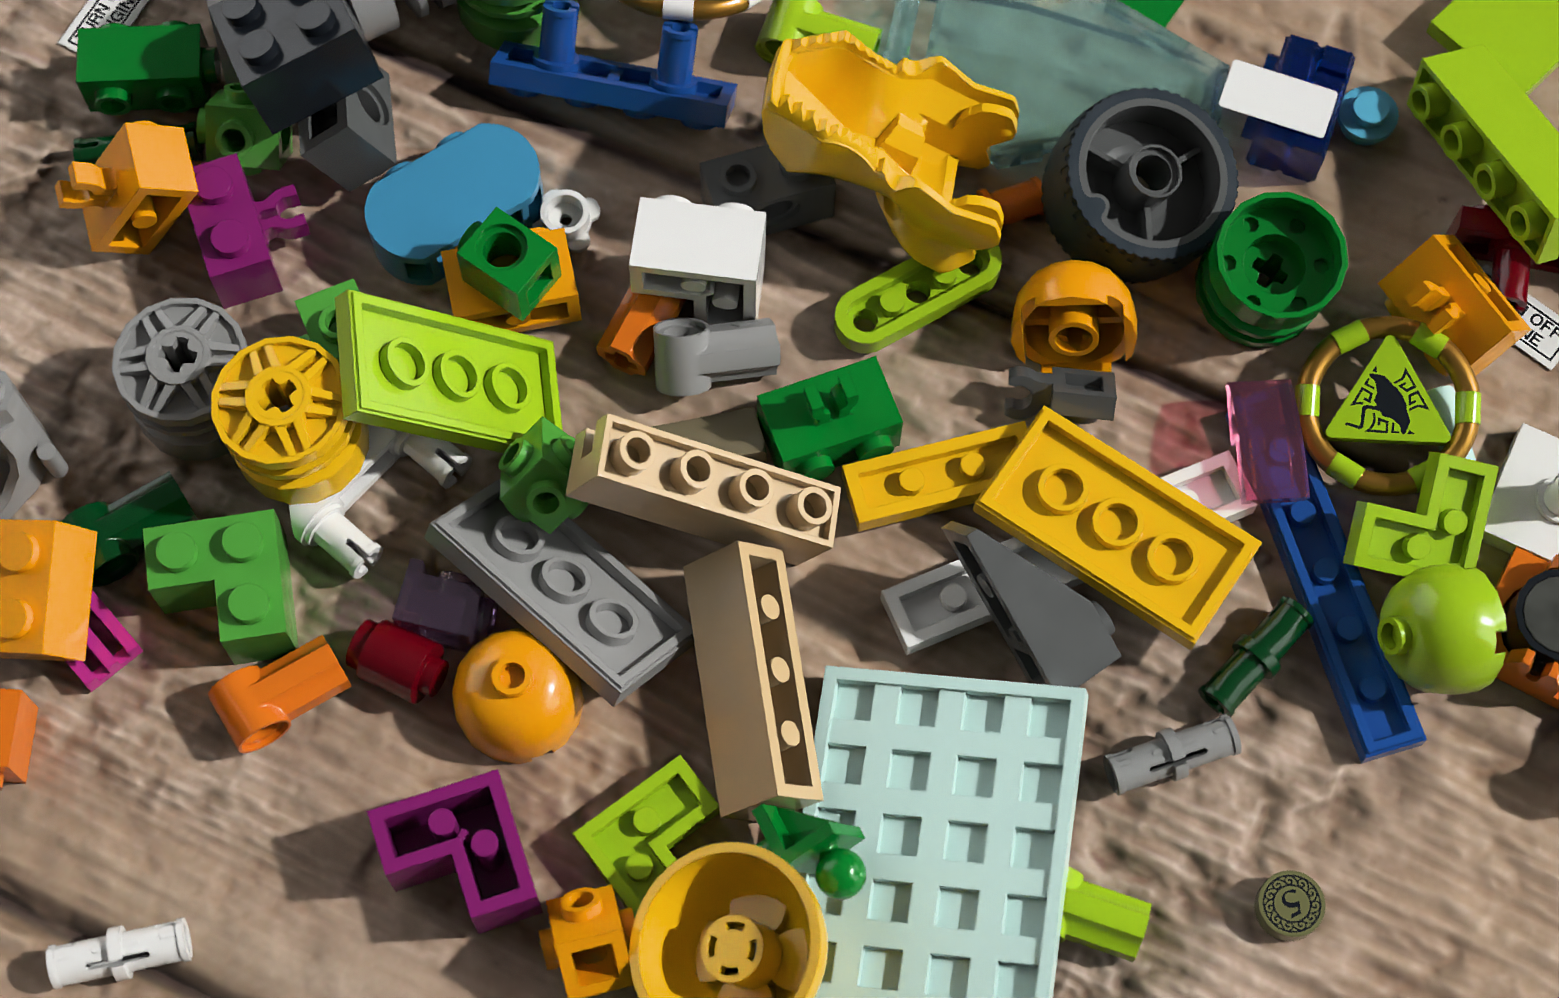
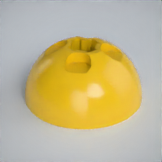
(708, 912)

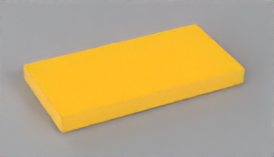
(1117, 527)

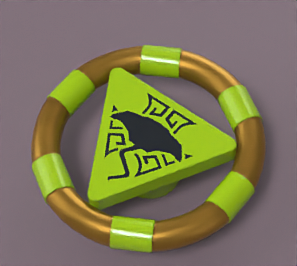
(1386, 402)

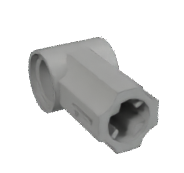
(694, 353)

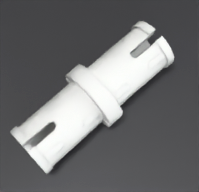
(119, 953)

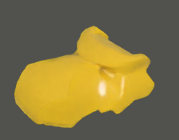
(893, 130)

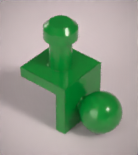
(815, 847)

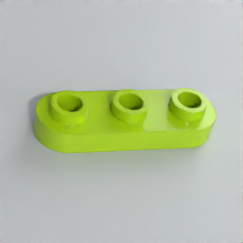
(894, 315)

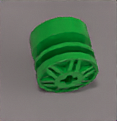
(1289, 243)

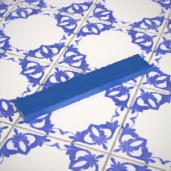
(1345, 623)

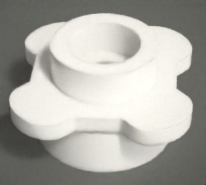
(569, 203)

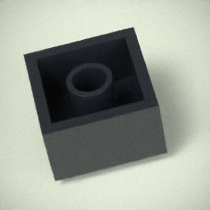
(295, 55)

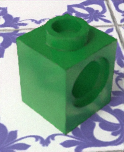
(512, 287)

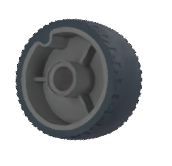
(1108, 215)

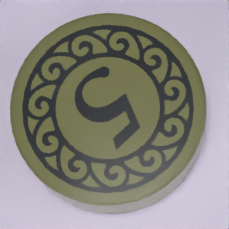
(1289, 905)

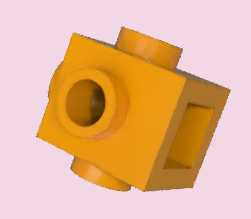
(588, 941)

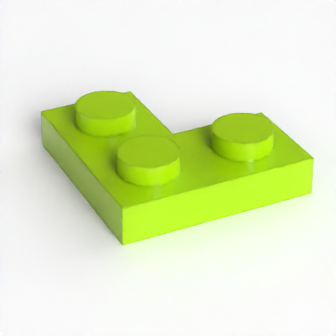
(1443, 529)
(635, 834)

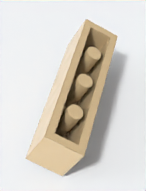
(752, 680)

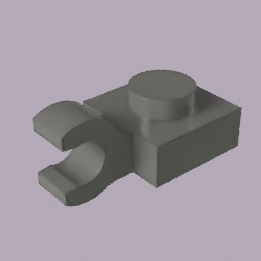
(1070, 392)

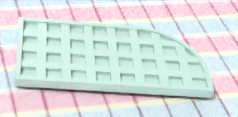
(962, 826)

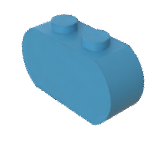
(436, 198)

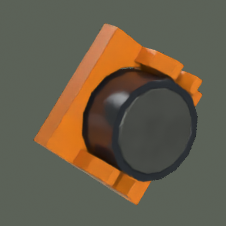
(1531, 625)

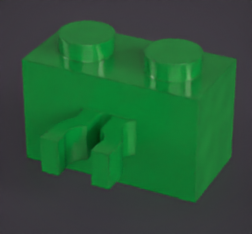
(830, 420)

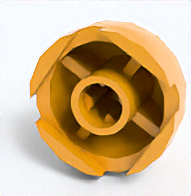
(1074, 318)
(516, 697)

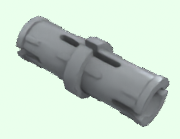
(1172, 754)

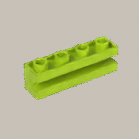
(1495, 141)

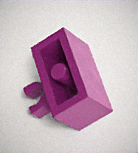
(237, 230)

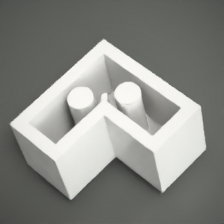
(700, 256)

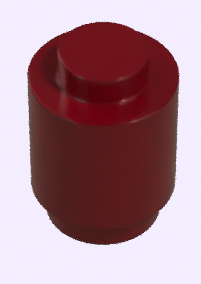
(397, 660)

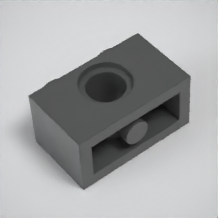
(353, 136)
(763, 184)

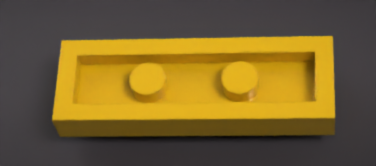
(927, 476)

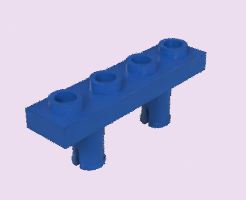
(593, 81)

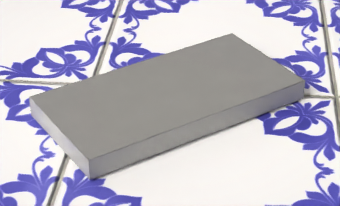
(564, 593)

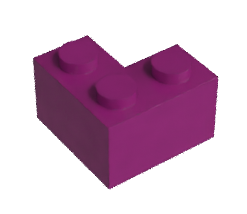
(462, 831)

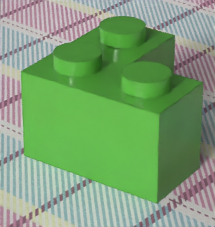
(232, 565)

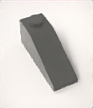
(1046, 624)

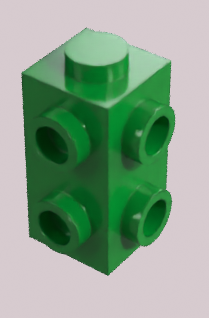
(146, 67)

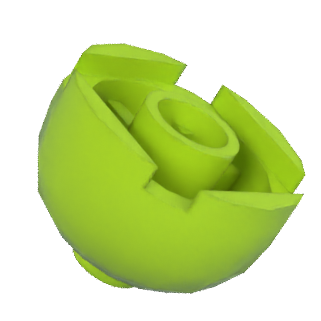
(1443, 629)

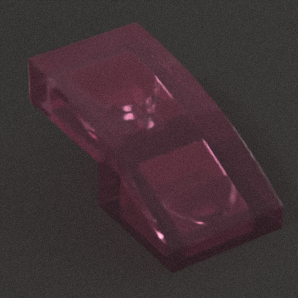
(1267, 441)

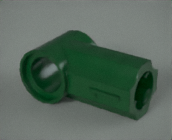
(122, 525)

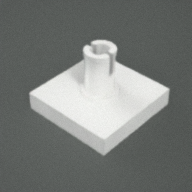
(1527, 496)

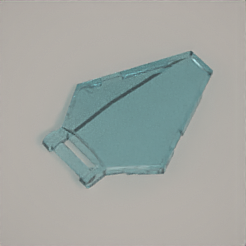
(1058, 60)

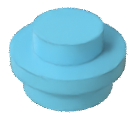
(1367, 115)

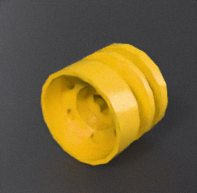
(292, 453)

